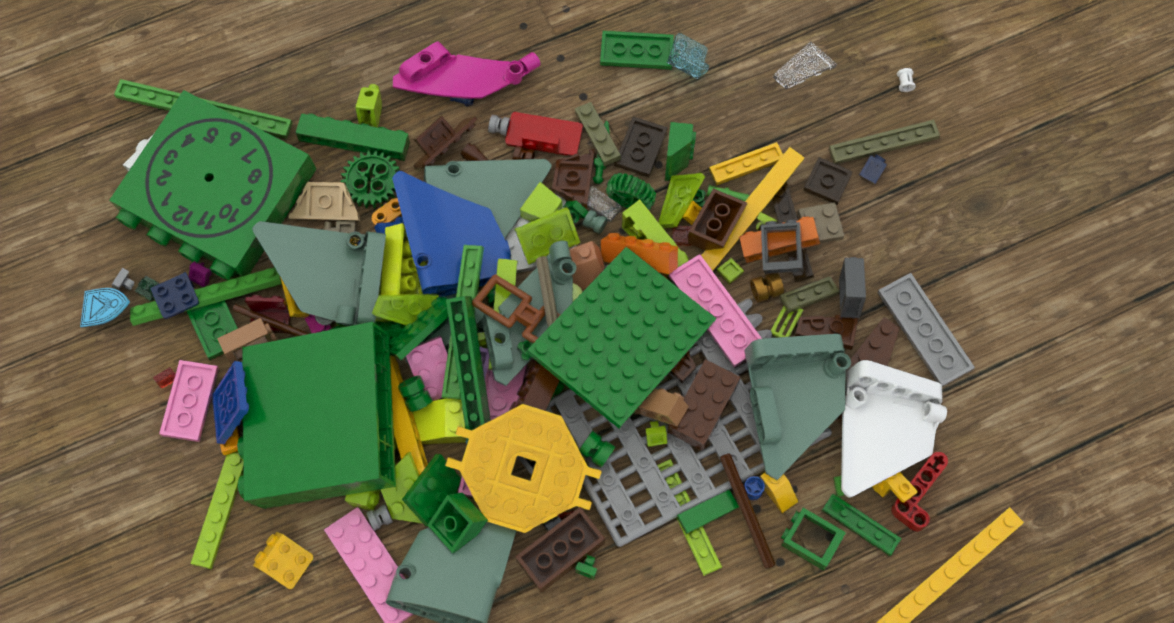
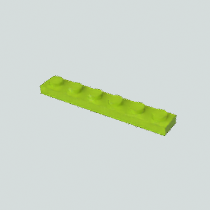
(218, 512)

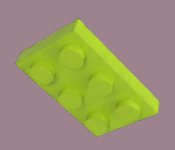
(540, 234)

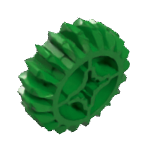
(628, 189)

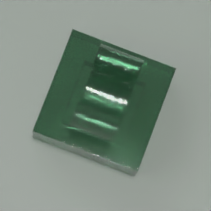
(144, 288)

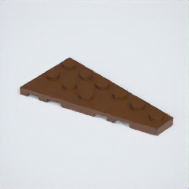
(876, 347)

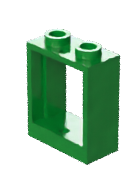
(819, 562)

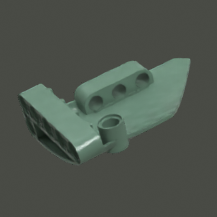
(450, 584)

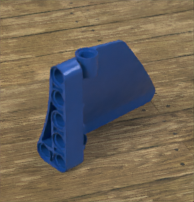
(440, 227)

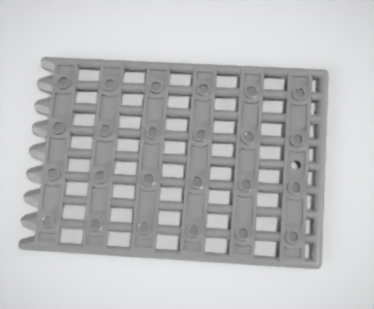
(682, 452)

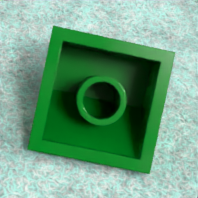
(457, 521)

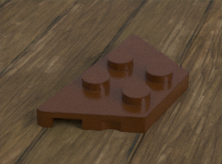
(574, 177)

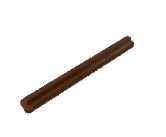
(747, 511)

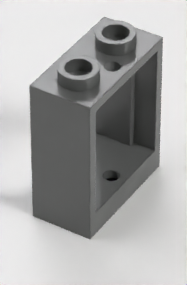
(785, 266)
(852, 287)

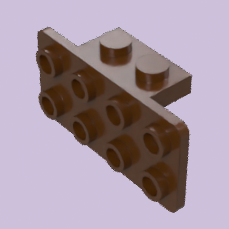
(438, 137)

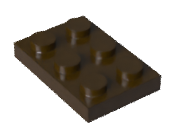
(641, 146)

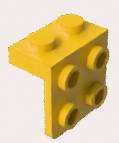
(283, 560)

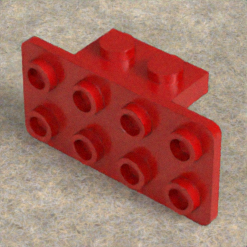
(544, 134)

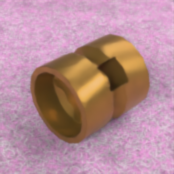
(766, 287)

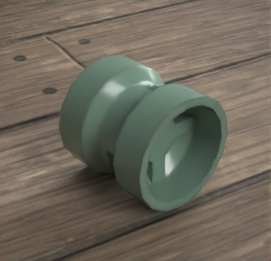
(595, 222)

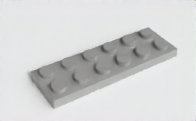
(926, 330)

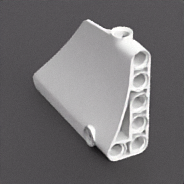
(886, 423)

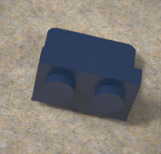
(175, 295)

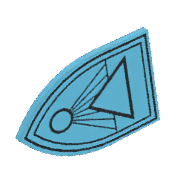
(102, 306)

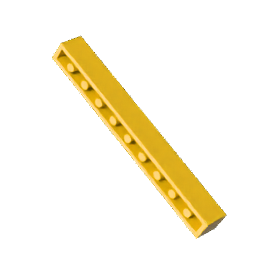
(954, 569)

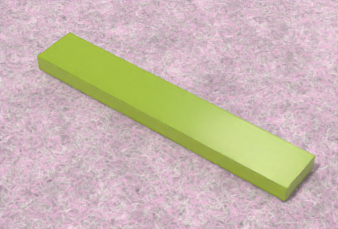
(507, 270)
(698, 538)

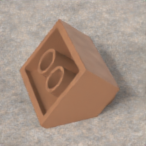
(588, 263)

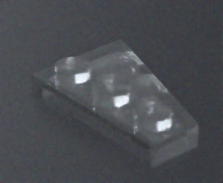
(804, 64)

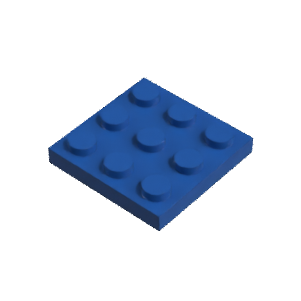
(230, 402)

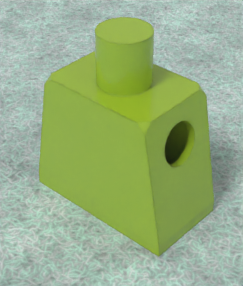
(369, 100)
(540, 203)

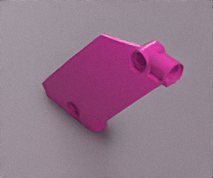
(459, 74)

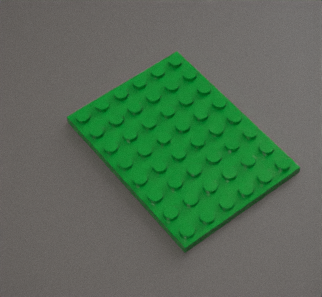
(621, 337)

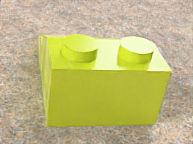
(439, 422)

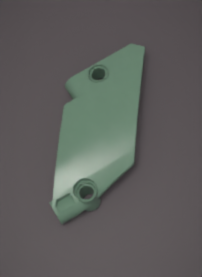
(506, 356)

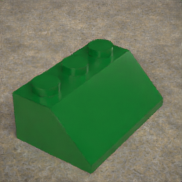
(680, 148)

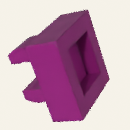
(199, 274)

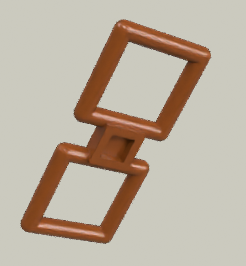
(523, 313)

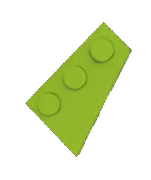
(678, 198)

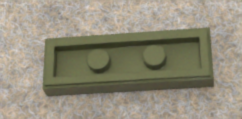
(809, 294)

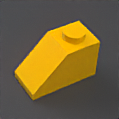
(780, 492)

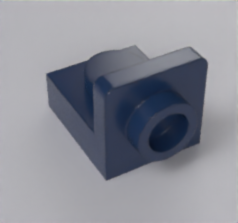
(873, 168)

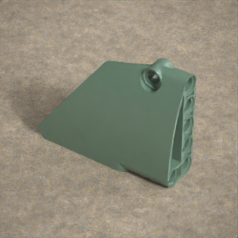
(794, 393)

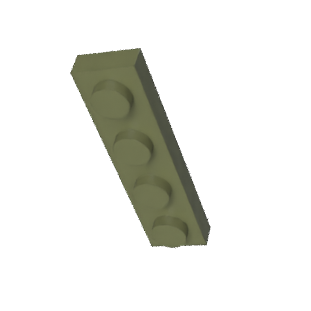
(597, 134)

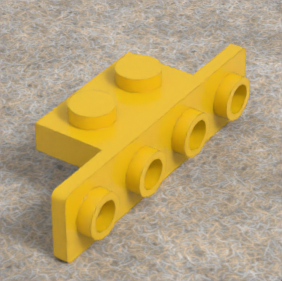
(898, 485)

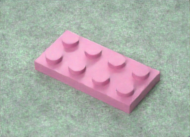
(189, 401)

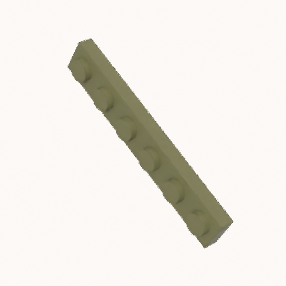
(884, 142)

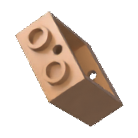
(247, 335)

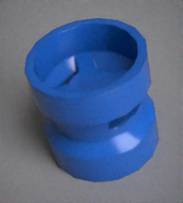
(754, 487)

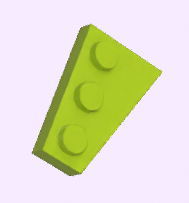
(402, 308)

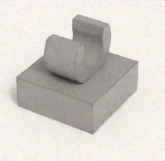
(123, 280)

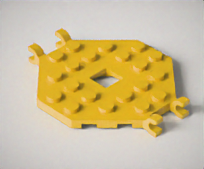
(515, 500)

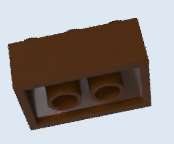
(716, 221)

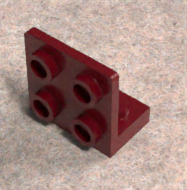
(271, 307)

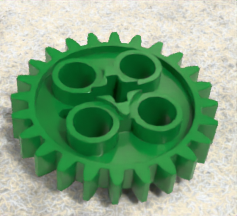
(354, 178)

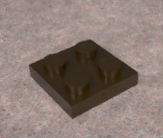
(828, 180)

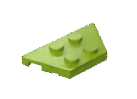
(406, 475)

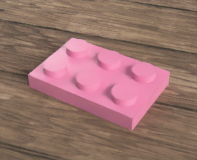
(429, 362)

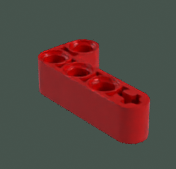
(922, 487)

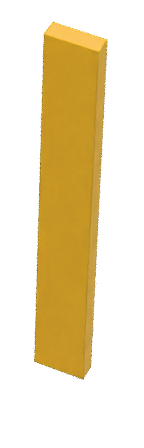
(757, 202)

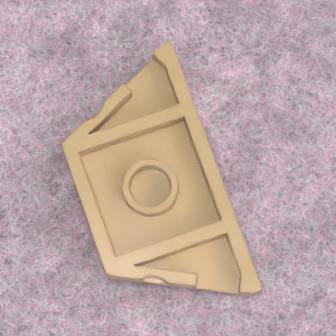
(325, 202)

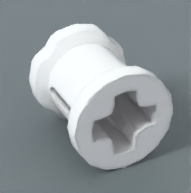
(906, 80)

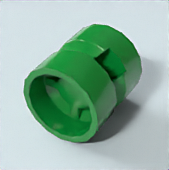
(416, 396)
(596, 449)

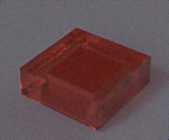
(680, 235)
(165, 377)

